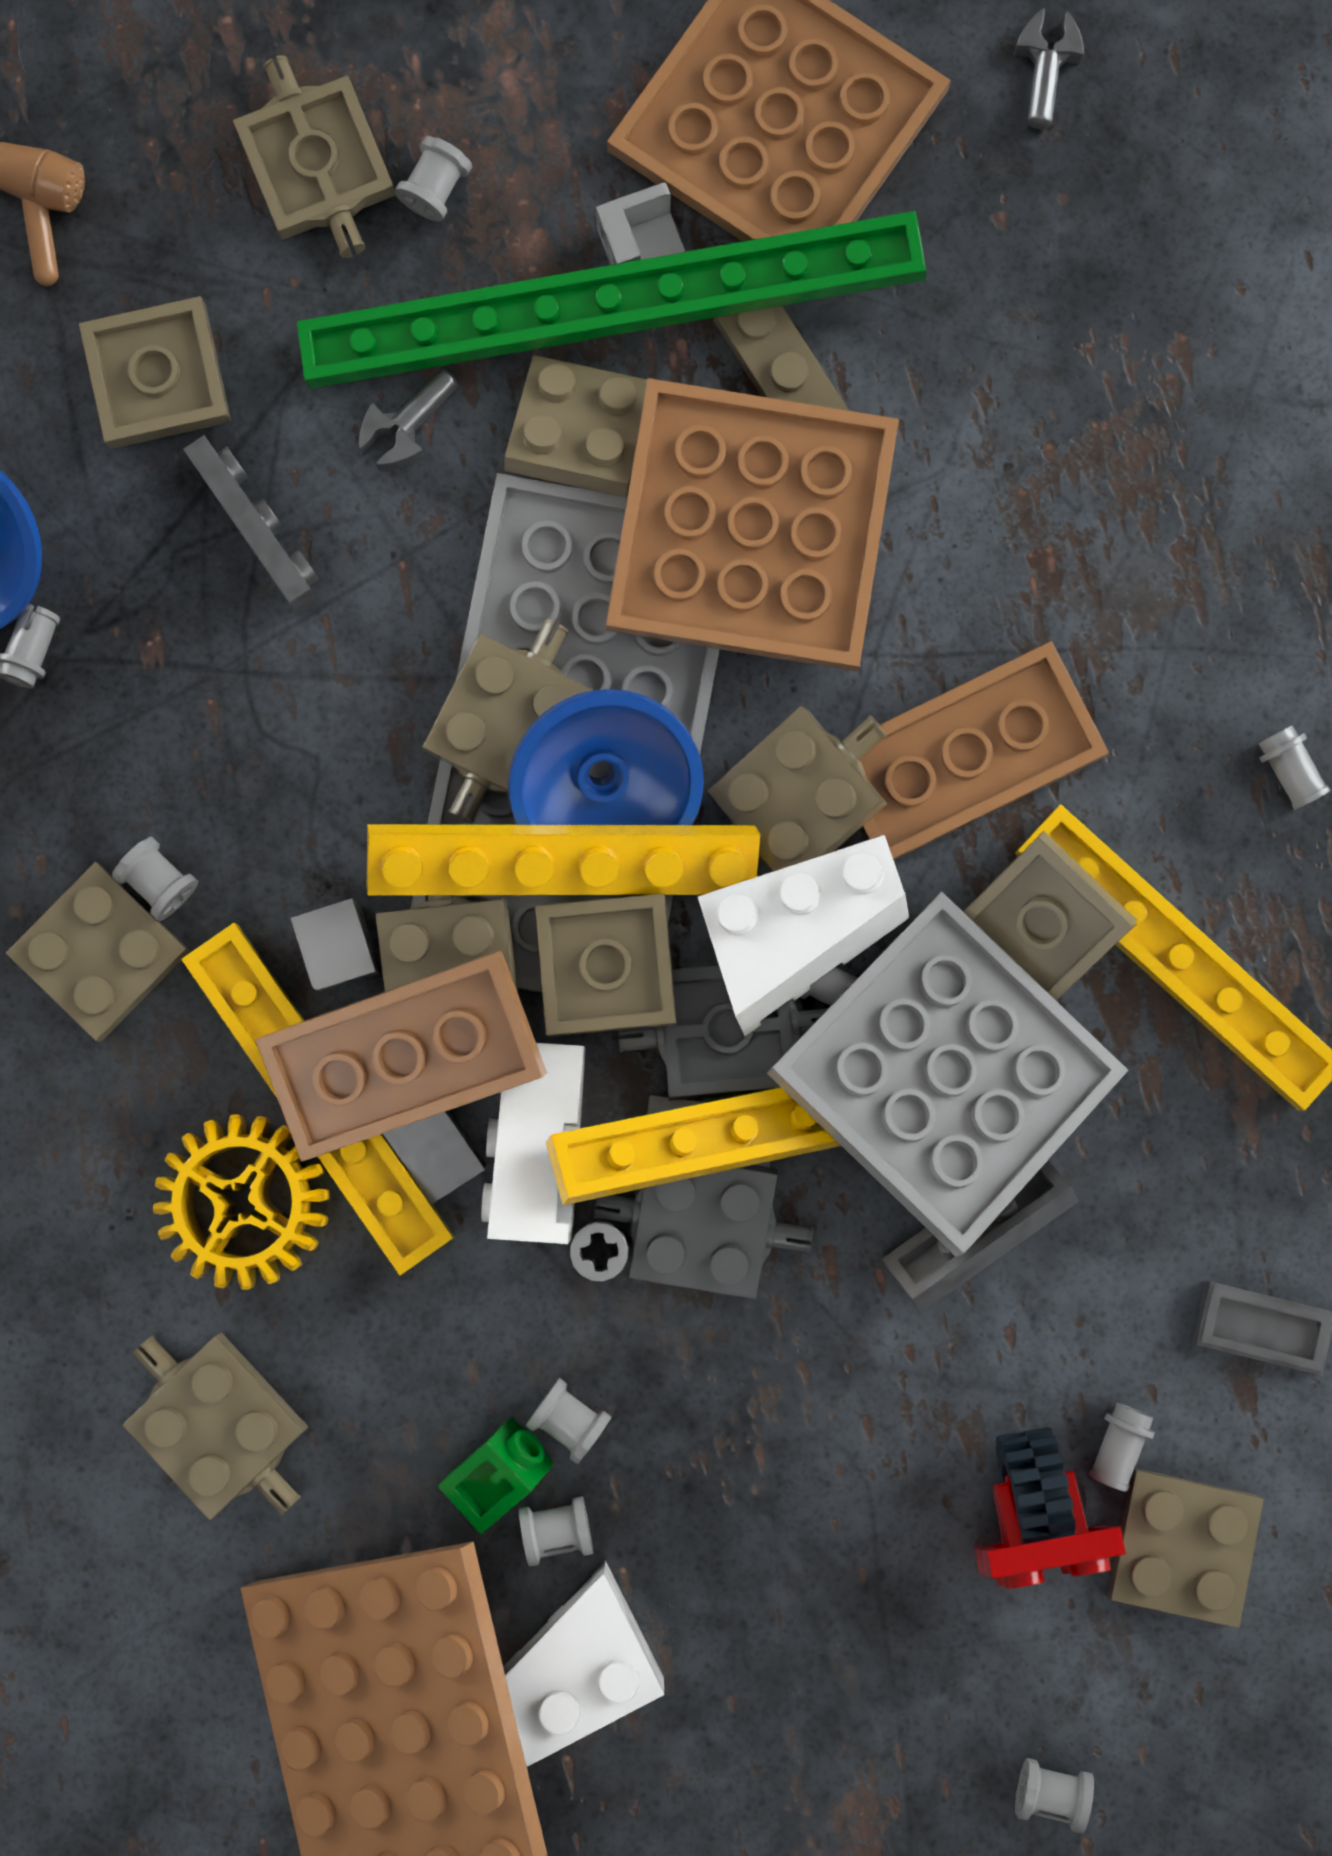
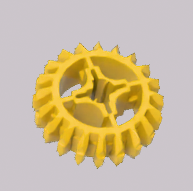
(223, 1228)

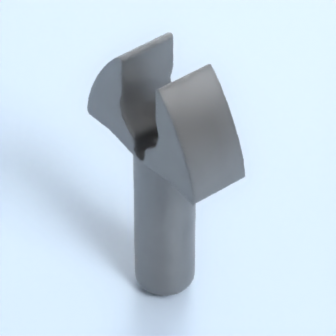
(1047, 64)
(405, 422)

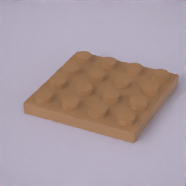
(778, 115)
(752, 525)

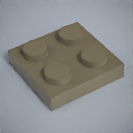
(154, 372)
(577, 426)
(1050, 916)
(97, 952)
(605, 965)
(1186, 1548)

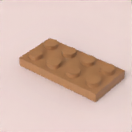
(978, 750)
(401, 1056)

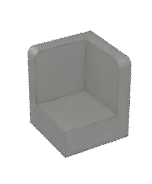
(638, 226)
(336, 945)

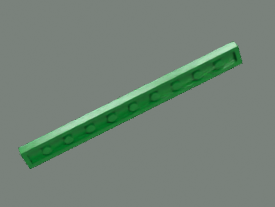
(612, 300)

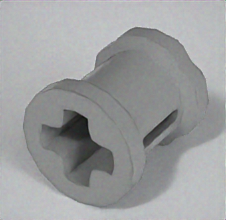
(433, 178)
(155, 878)
(587, 1266)
(568, 1421)
(555, 1531)
(1054, 1795)

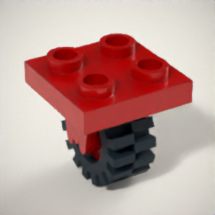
(1041, 1517)

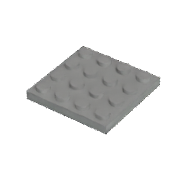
(948, 1074)

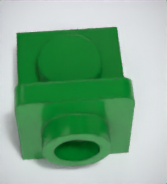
(497, 1475)

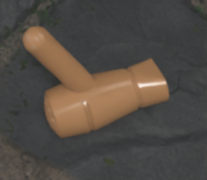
(42, 183)

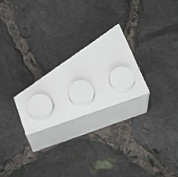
(800, 923)
(524, 1192)
(581, 1670)

